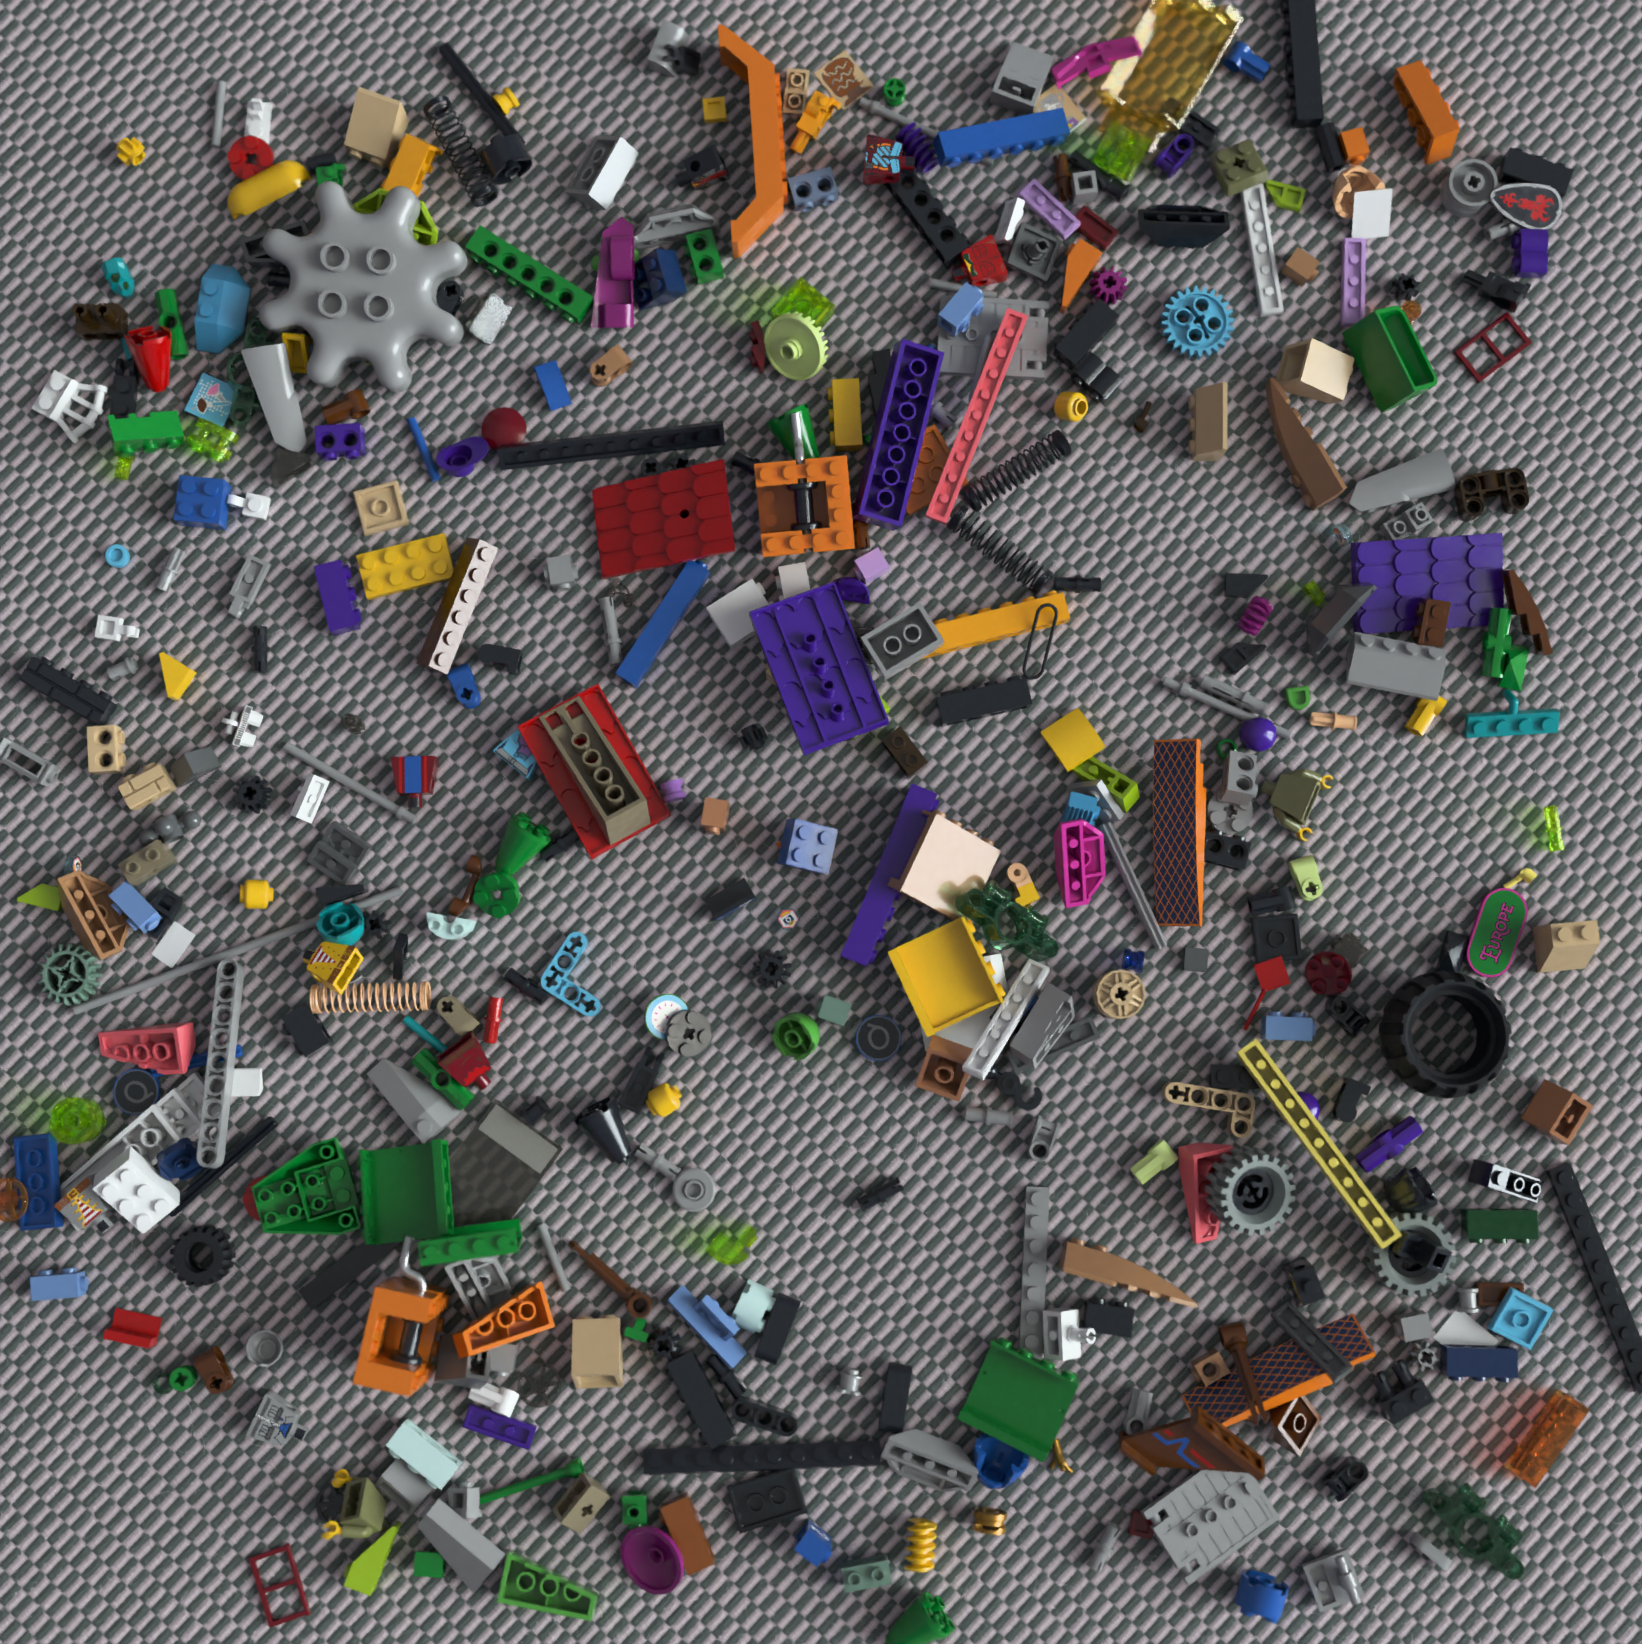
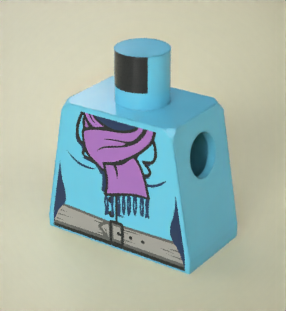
(517, 754)

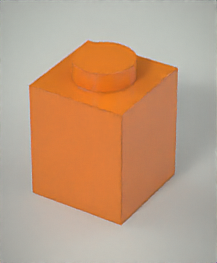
(1354, 146)

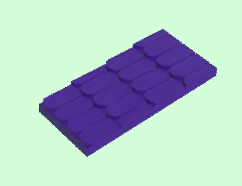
(1438, 568)
(818, 668)

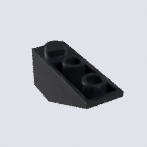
(1505, 1180)

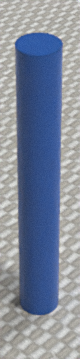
(424, 451)

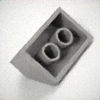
(602, 171)

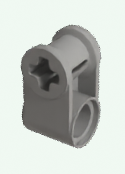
(1042, 1137)

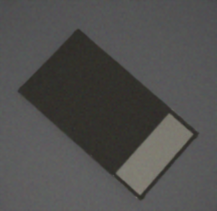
(498, 1167)

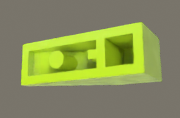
(1122, 788)
(367, 1568)

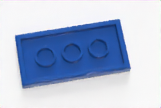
(39, 1173)

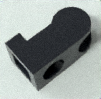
(503, 656)
(1348, 1098)

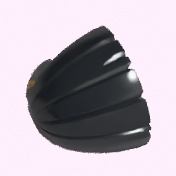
(1409, 1192)

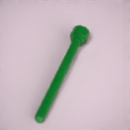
(572, 1469)

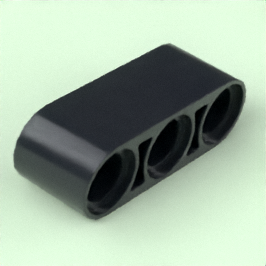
(777, 1328)
(895, 1398)
(773, 1425)

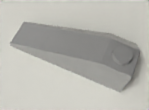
(414, 1099)

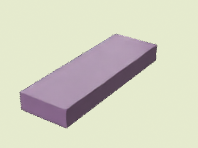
(1049, 209)

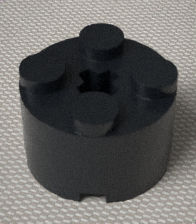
(505, 158)

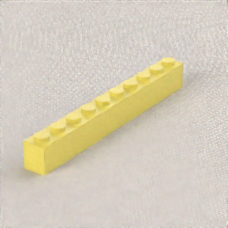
(1318, 1144)

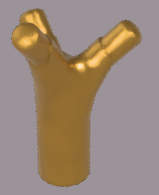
(1058, 1457)

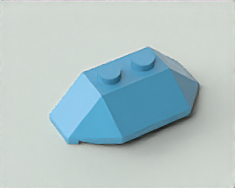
(221, 308)

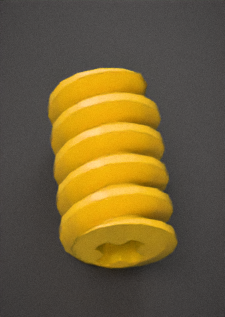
(921, 1545)

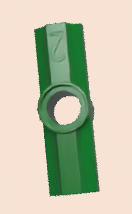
(168, 311)
(1496, 642)
(453, 1090)

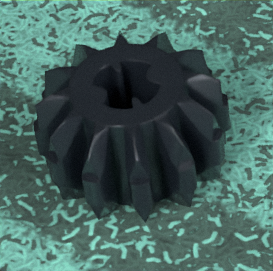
(246, 789)
(778, 973)

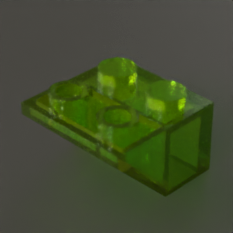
(1122, 150)

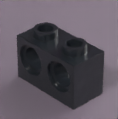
(1223, 856)

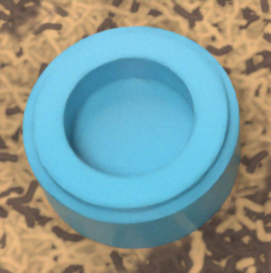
(117, 556)

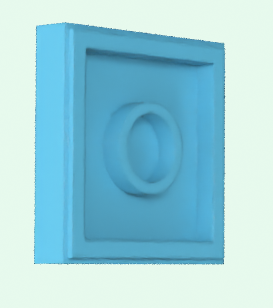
(1520, 1318)

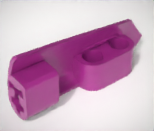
(615, 278)

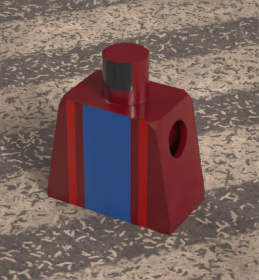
(415, 777)

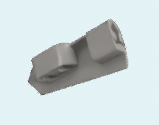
(276, 393)
(1405, 482)

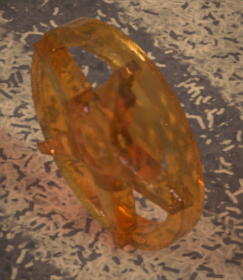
(9, 1199)

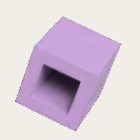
(870, 566)

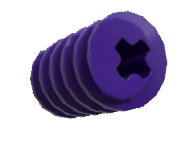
(914, 146)

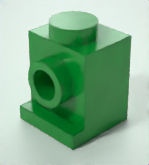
(636, 1500)

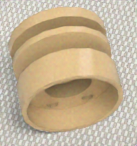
(1106, 988)

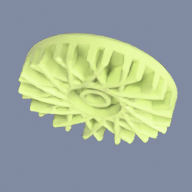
(795, 346)

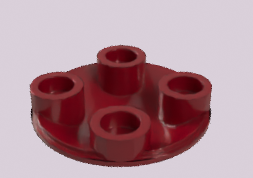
(503, 427)
(1328, 973)

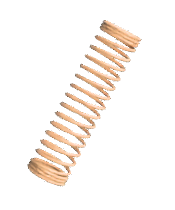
(318, 997)

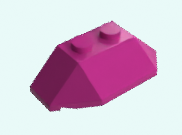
(1078, 861)

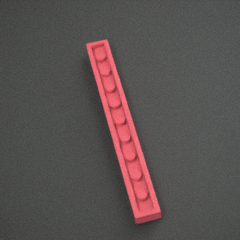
(976, 416)

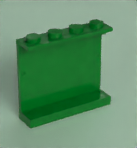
(406, 1193)
(473, 1242)
(1019, 1399)

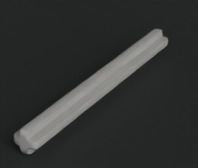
(1133, 886)

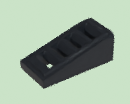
(332, 894)

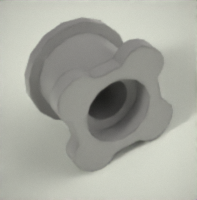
(849, 1381)

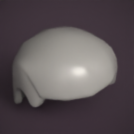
(264, 1348)

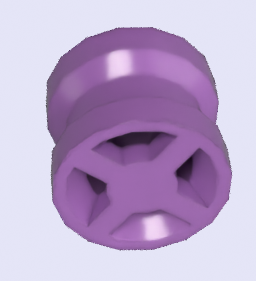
(673, 790)

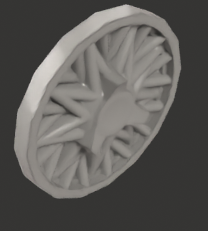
(694, 1189)

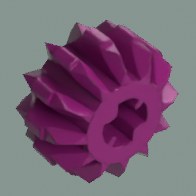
(1099, 285)
(1255, 615)

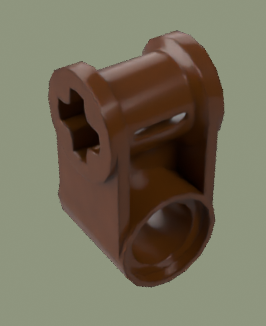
(212, 1367)

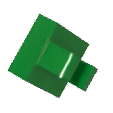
(637, 1332)

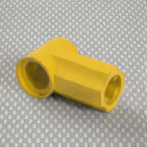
(1424, 714)

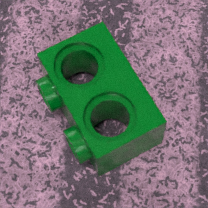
(708, 256)

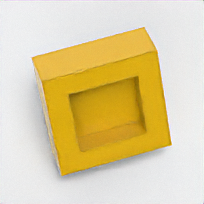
(714, 110)

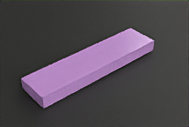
(1352, 281)

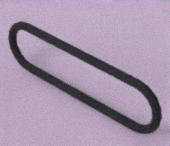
(1031, 638)

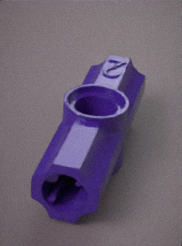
(1388, 1144)

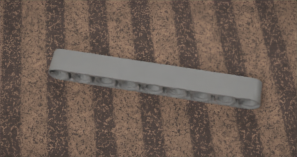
(225, 1073)

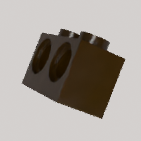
(904, 752)

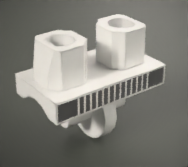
(248, 717)

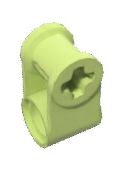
(1306, 874)

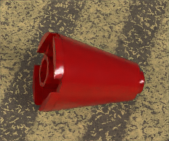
(151, 355)

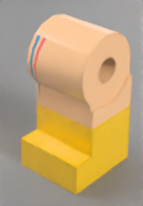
(1020, 878)

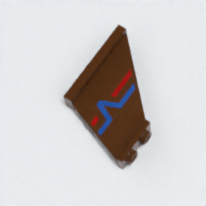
(1192, 1444)

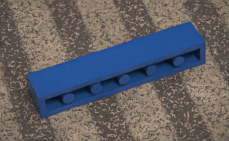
(1001, 137)

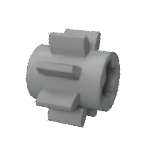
(1430, 1356)

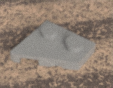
(1109, 808)

